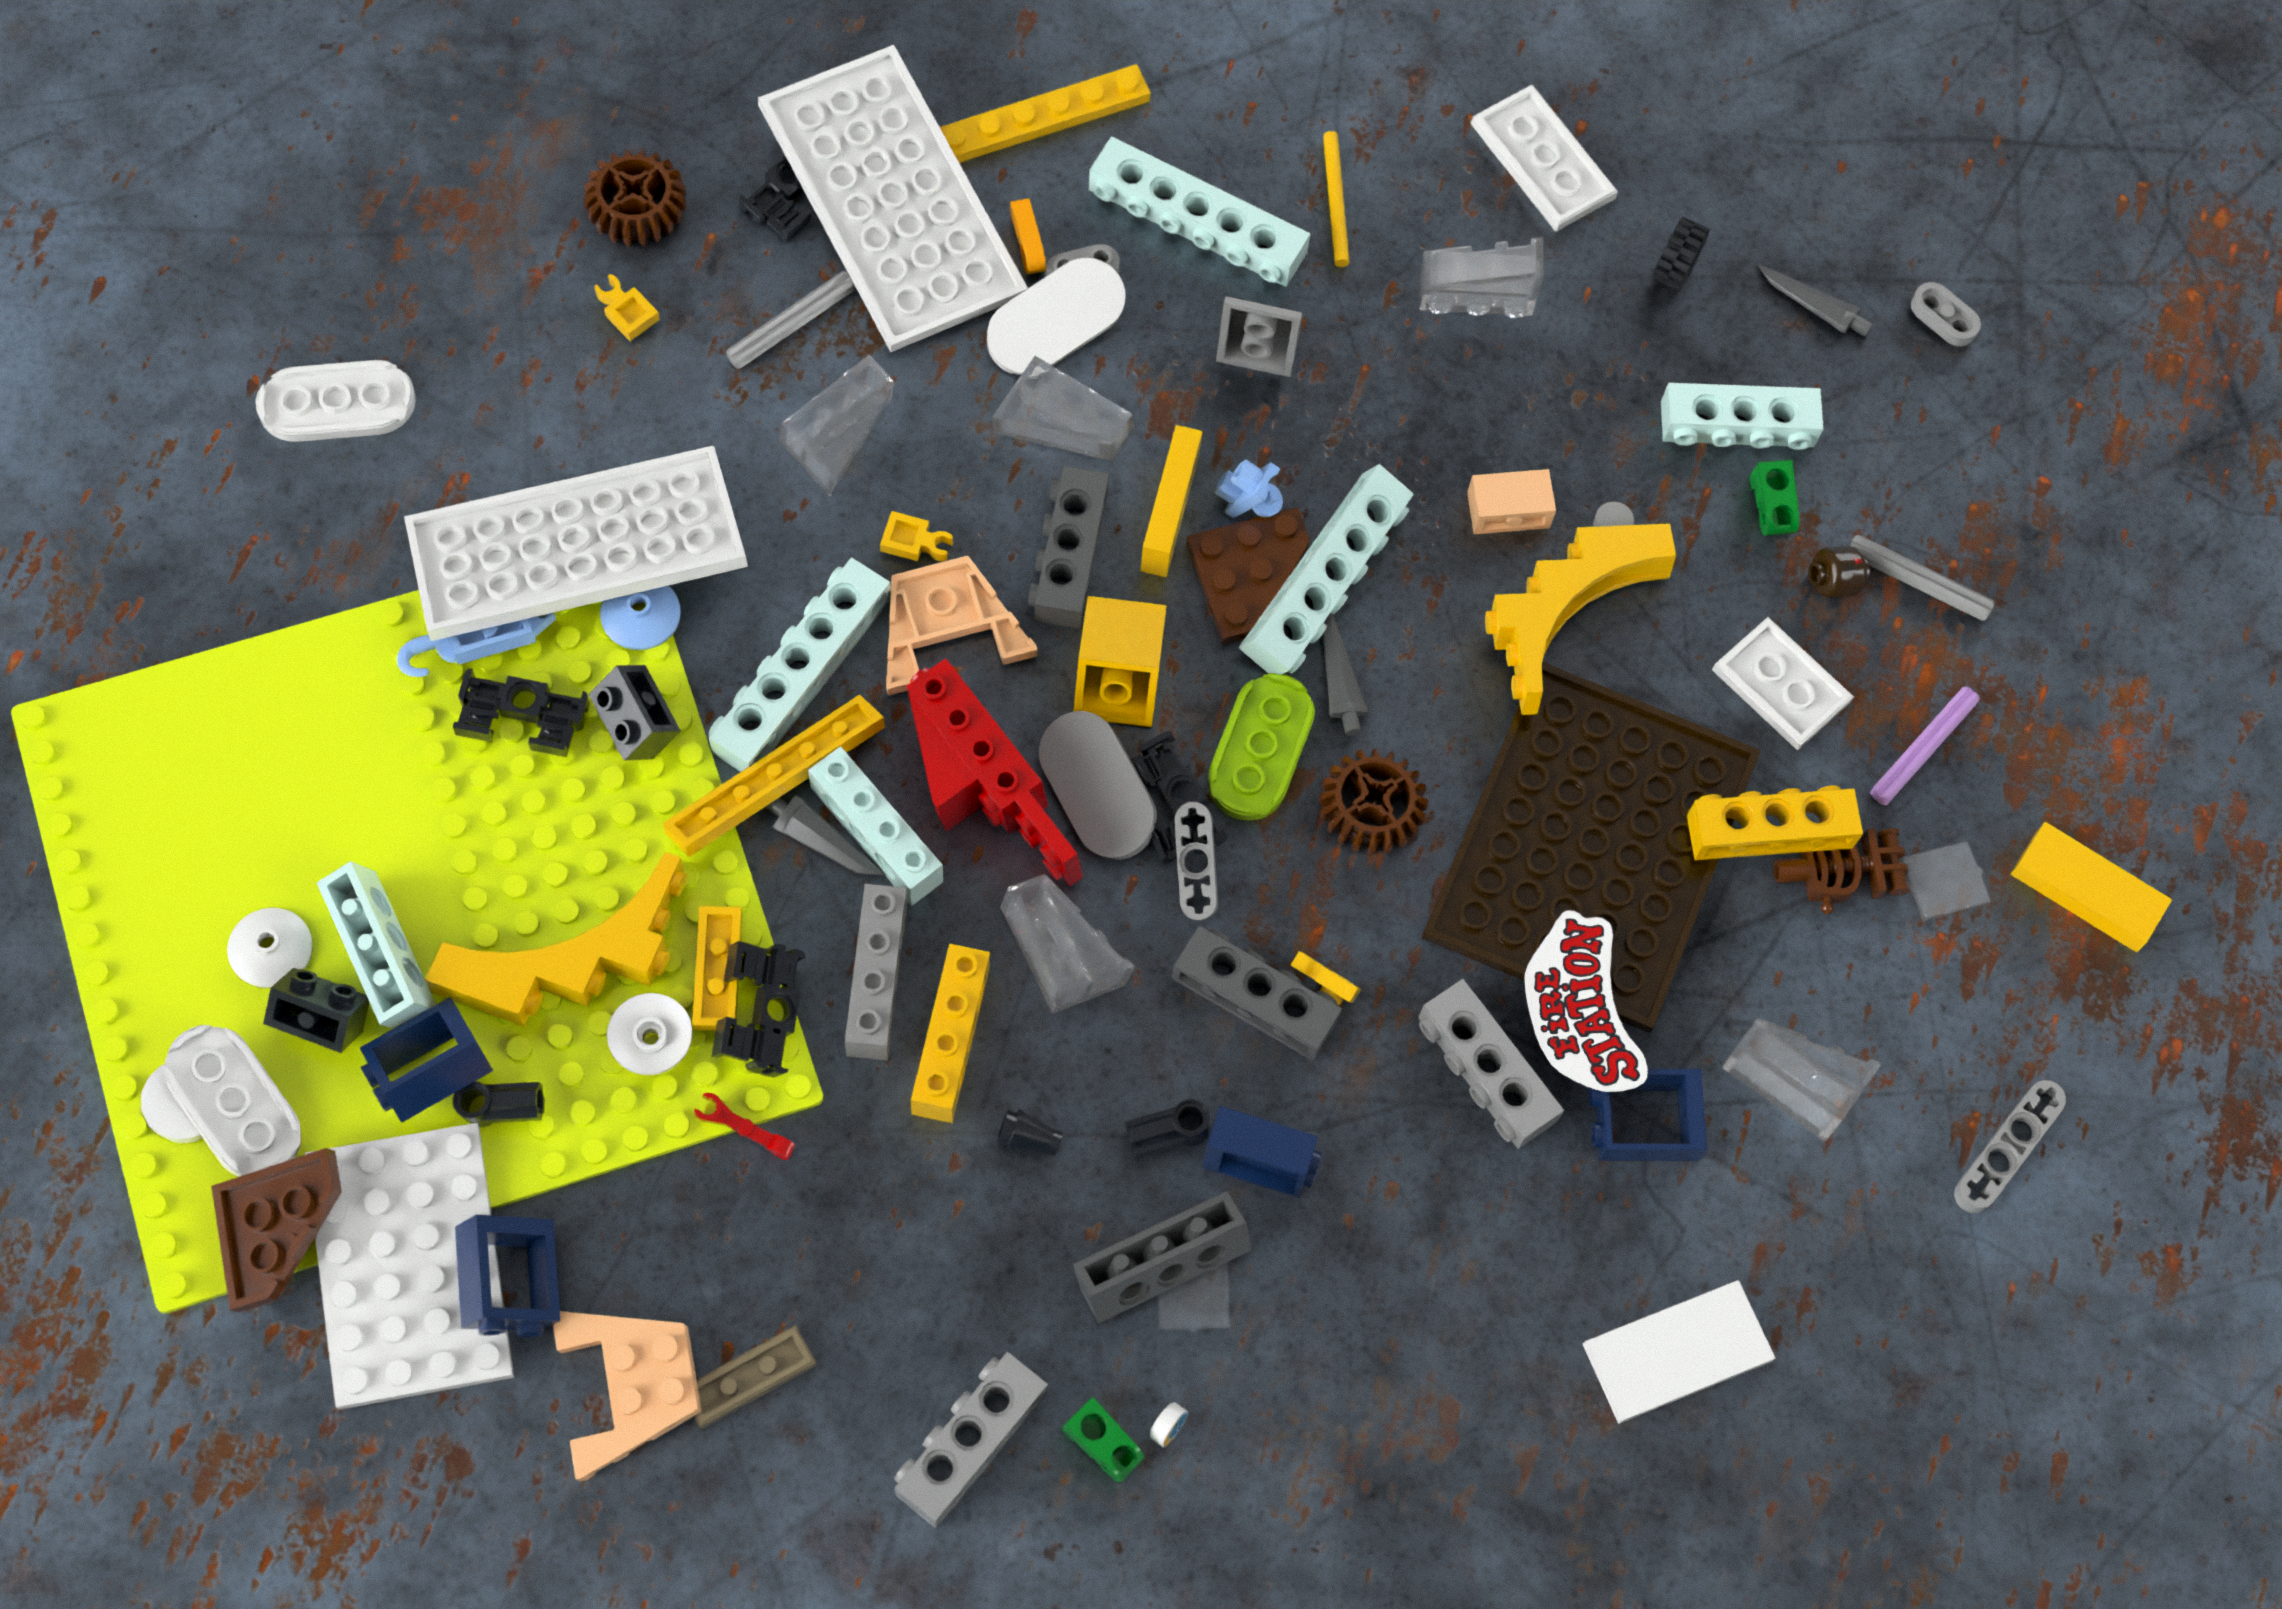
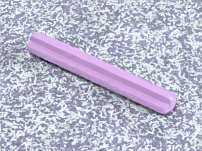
(1924, 746)

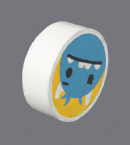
(1168, 1424)

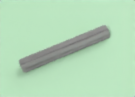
(790, 319)
(1924, 578)

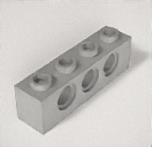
(876, 972)
(1463, 1008)
(937, 1498)

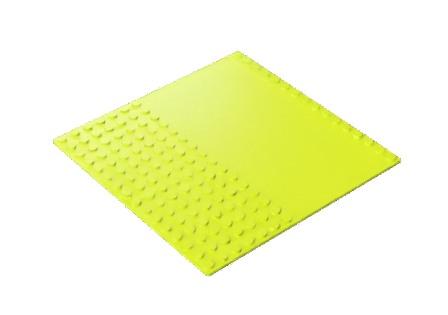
(285, 755)

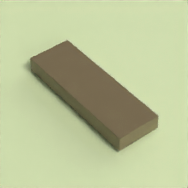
(752, 1375)

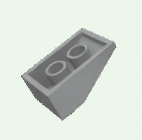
(1258, 336)

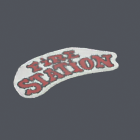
(1575, 1007)

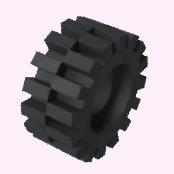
(1681, 253)

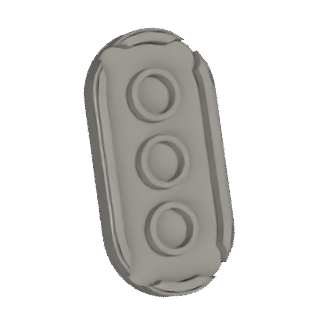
(1097, 785)

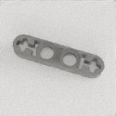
(2010, 1146)

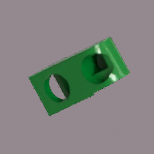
(1776, 497)
(1103, 1440)

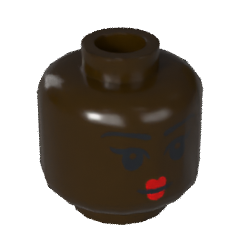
(1839, 571)

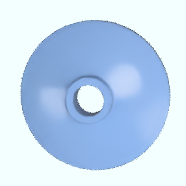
(641, 628)

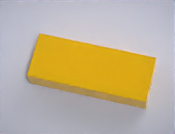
(1171, 501)
(2091, 887)

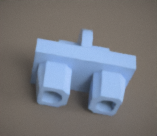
(1250, 489)

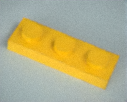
(712, 995)

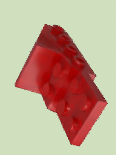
(977, 766)

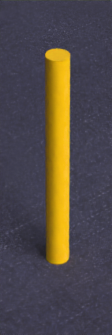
(1336, 199)

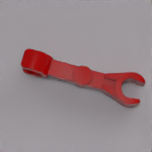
(775, 1144)

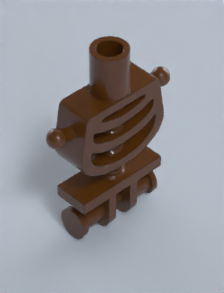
(1817, 865)

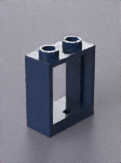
(433, 1079)
(1691, 1120)
(1261, 1152)
(474, 1274)

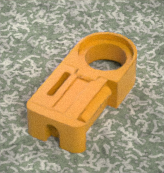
(1027, 236)

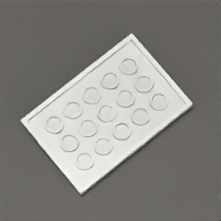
(394, 1269)

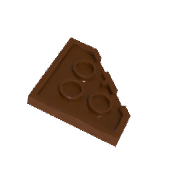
(1246, 567)
(270, 1223)

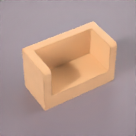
(1511, 501)

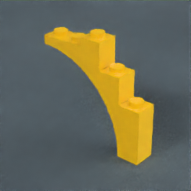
(1595, 564)
(573, 969)

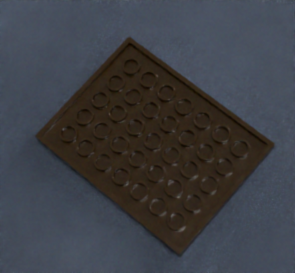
(1593, 823)

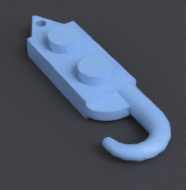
(474, 644)

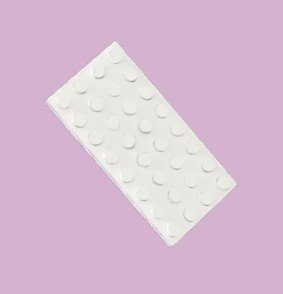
(892, 197)
(573, 542)

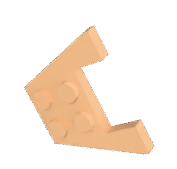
(942, 605)
(647, 1379)

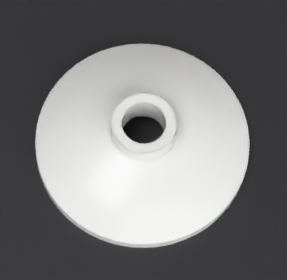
(268, 965)
(647, 1015)

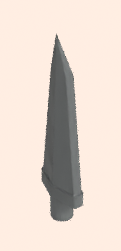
(1825, 306)
(1343, 690)
(810, 829)

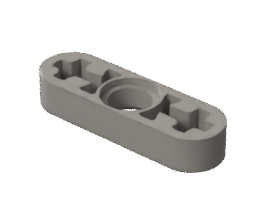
(1184, 831)

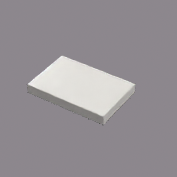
(1782, 683)

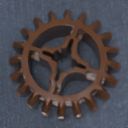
(633, 211)
(1360, 775)

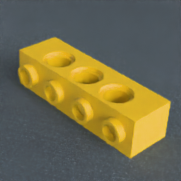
(1716, 839)
(950, 1033)

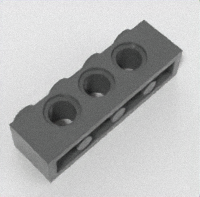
(1066, 603)
(1266, 1013)
(1163, 1256)

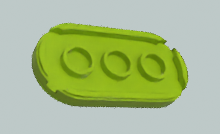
(1261, 747)

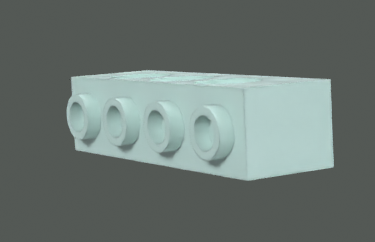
(1758, 404)
(875, 825)
(376, 944)

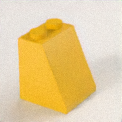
(1120, 660)

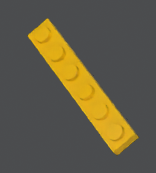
(1047, 113)
(771, 776)

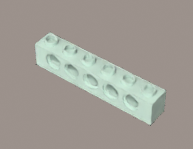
(1191, 195)
(848, 584)
(1266, 640)

